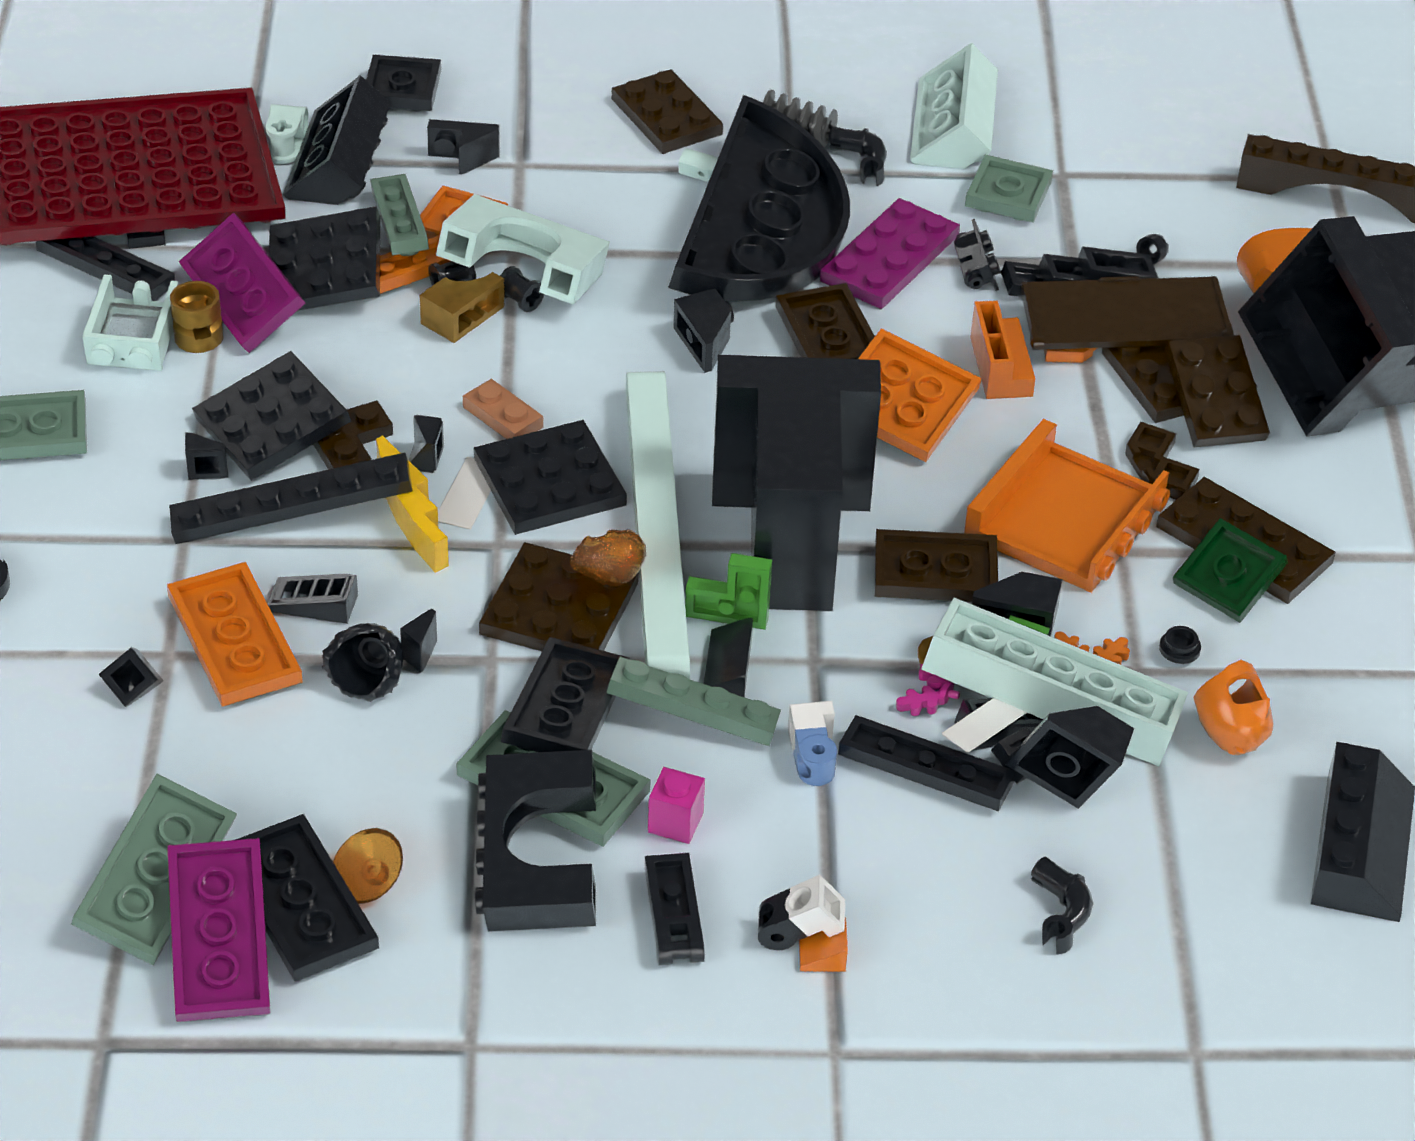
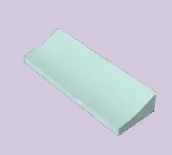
(1050, 676)

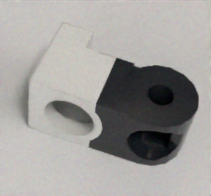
(800, 913)

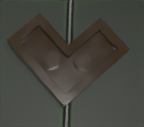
(346, 443)

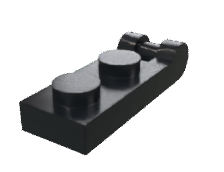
(674, 907)

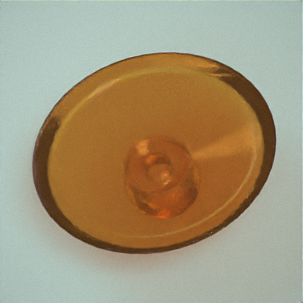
(370, 863)

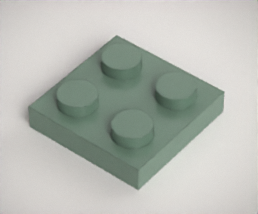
(1009, 188)

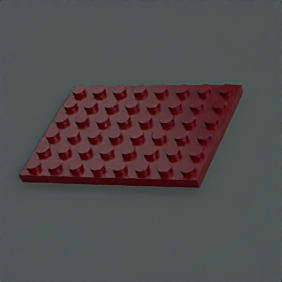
(134, 165)

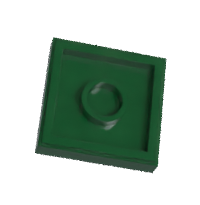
(1230, 570)

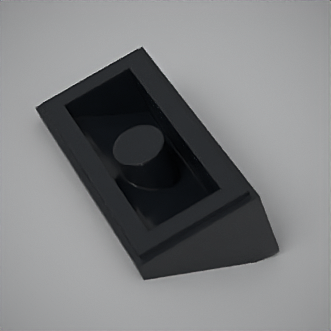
(729, 656)

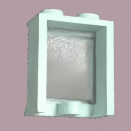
(128, 330)

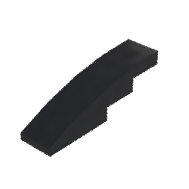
(1089, 265)

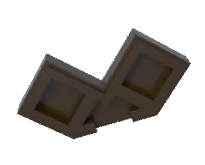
(1148, 455)

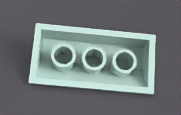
(955, 111)

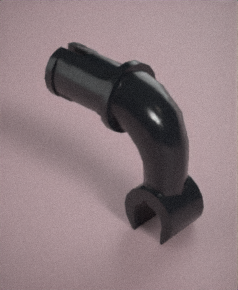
(863, 143)
(1071, 893)

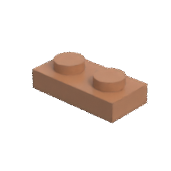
(502, 410)

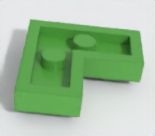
(741, 597)

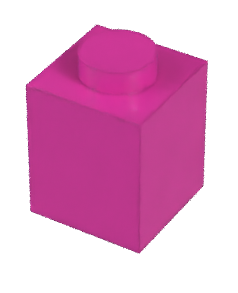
(676, 805)

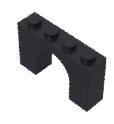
(515, 791)

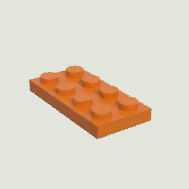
(234, 634)

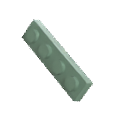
(399, 215)
(694, 701)

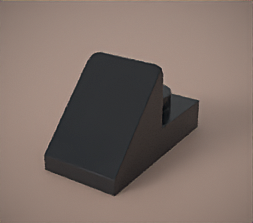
(469, 141)

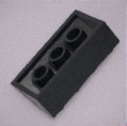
(339, 145)
(1363, 835)

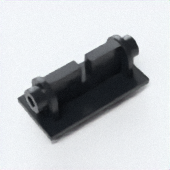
(976, 262)

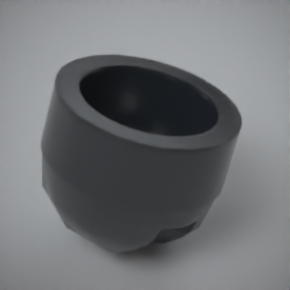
(1145, 243)

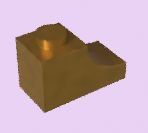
(460, 306)

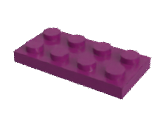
(890, 252)
(250, 285)
(218, 930)

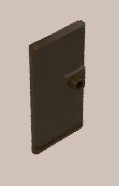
(1123, 312)

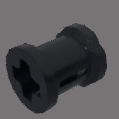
(451, 271)
(521, 289)

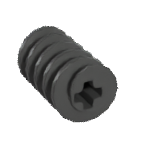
(814, 123)

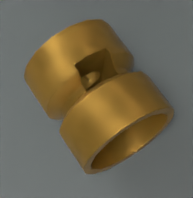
(196, 316)

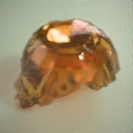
(611, 557)

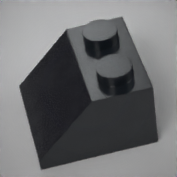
(1073, 752)

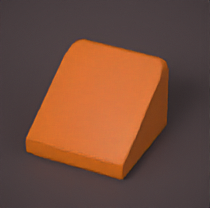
(823, 952)

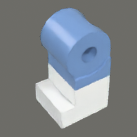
(810, 738)

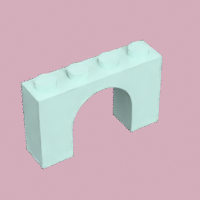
(483, 225)

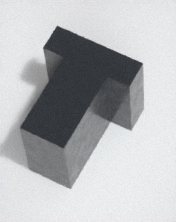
(1339, 323)
(796, 450)

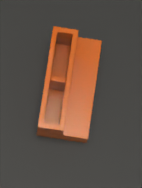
(1001, 353)

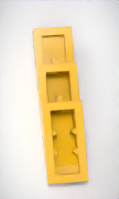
(417, 514)

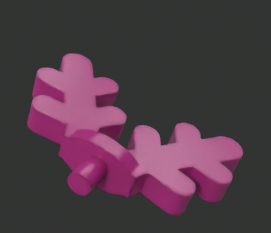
(929, 698)

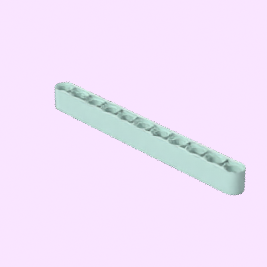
(657, 523)

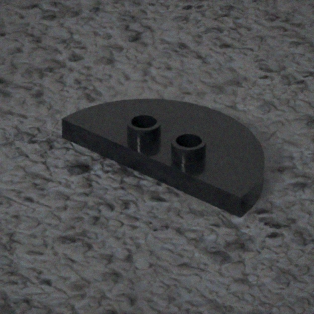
(767, 211)

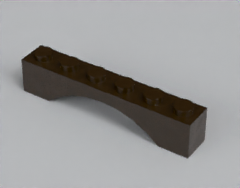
(1276, 165)

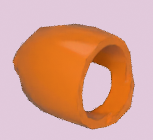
(1239, 719)

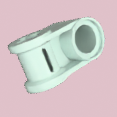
(286, 130)

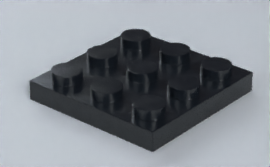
(330, 256)
(271, 415)
(549, 476)

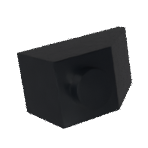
(703, 325)
(1022, 596)

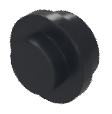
(1180, 645)

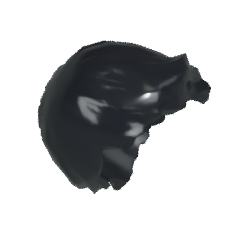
(364, 661)

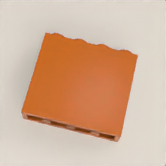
(1064, 510)

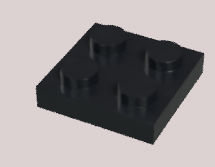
(405, 80)

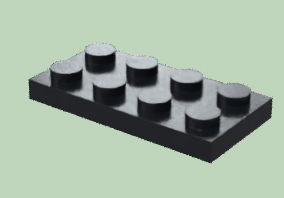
(562, 699)
(307, 902)

